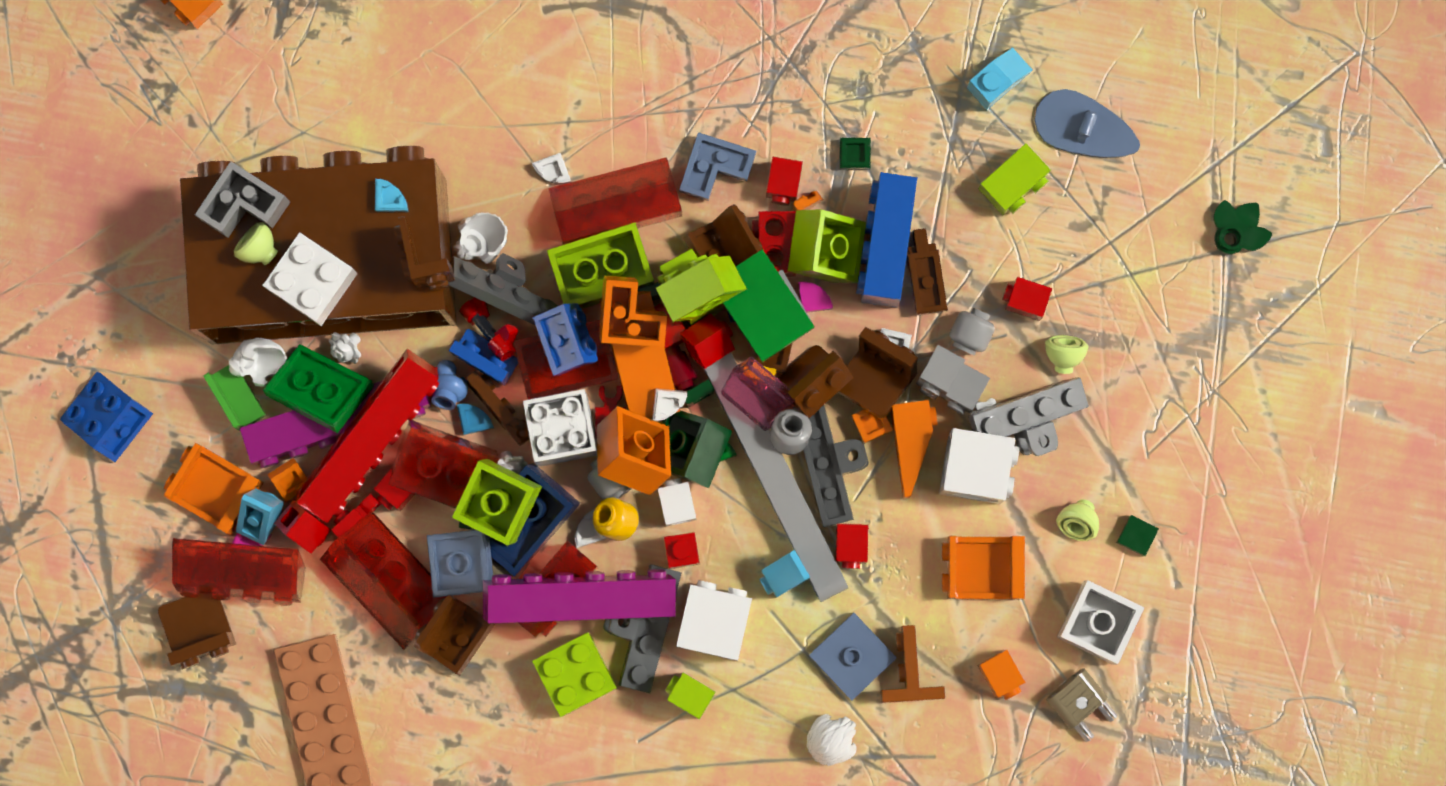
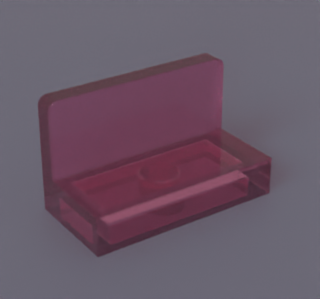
(756, 392)

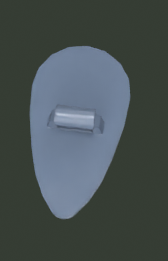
(1083, 126)

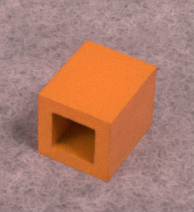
(1002, 675)

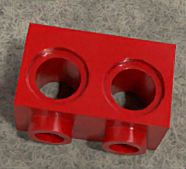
(780, 243)

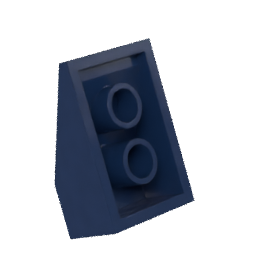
(546, 517)

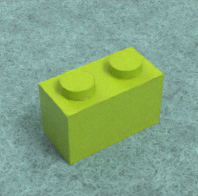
(1014, 180)
(689, 694)

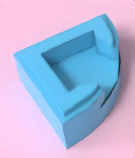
(389, 197)

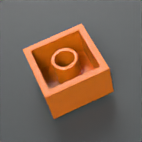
(633, 450)

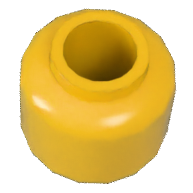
(615, 519)

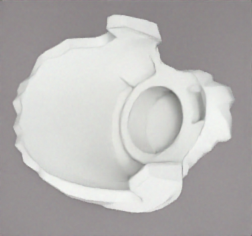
(481, 237)
(257, 358)
(831, 740)

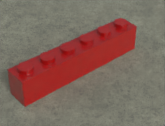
(367, 436)

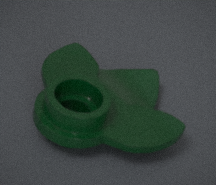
(1240, 224)

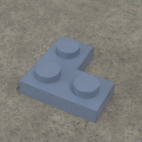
(714, 157)

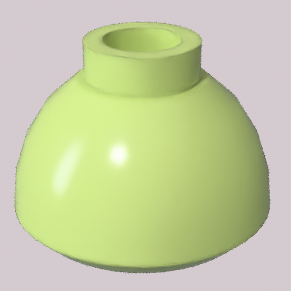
(256, 245)
(1065, 352)
(1079, 521)

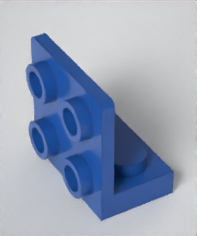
(106, 417)

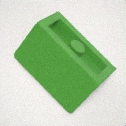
(235, 398)

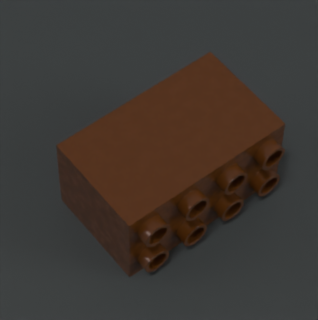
(338, 213)

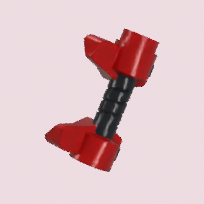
(500, 341)

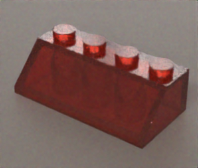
(616, 199)
(237, 571)
(383, 578)

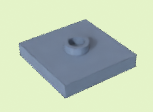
(459, 562)
(852, 656)

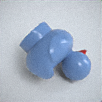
(450, 387)

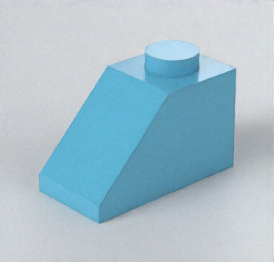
(998, 78)
(258, 514)
(784, 574)

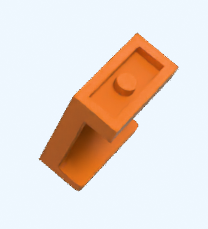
(210, 487)
(984, 567)

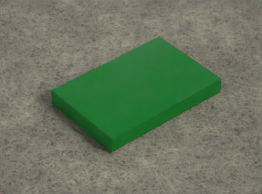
(767, 308)
(318, 388)

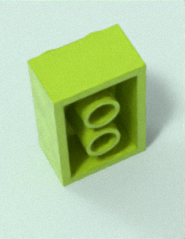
(583, 263)

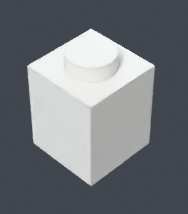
(676, 502)

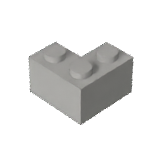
(240, 193)
(952, 380)

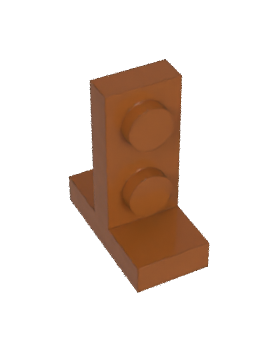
(909, 672)

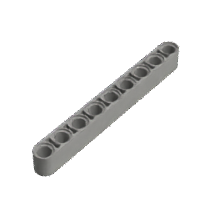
(781, 491)

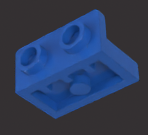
(565, 338)
(475, 352)

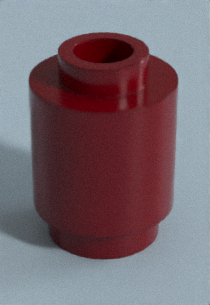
(680, 369)

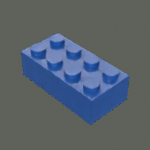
(888, 241)

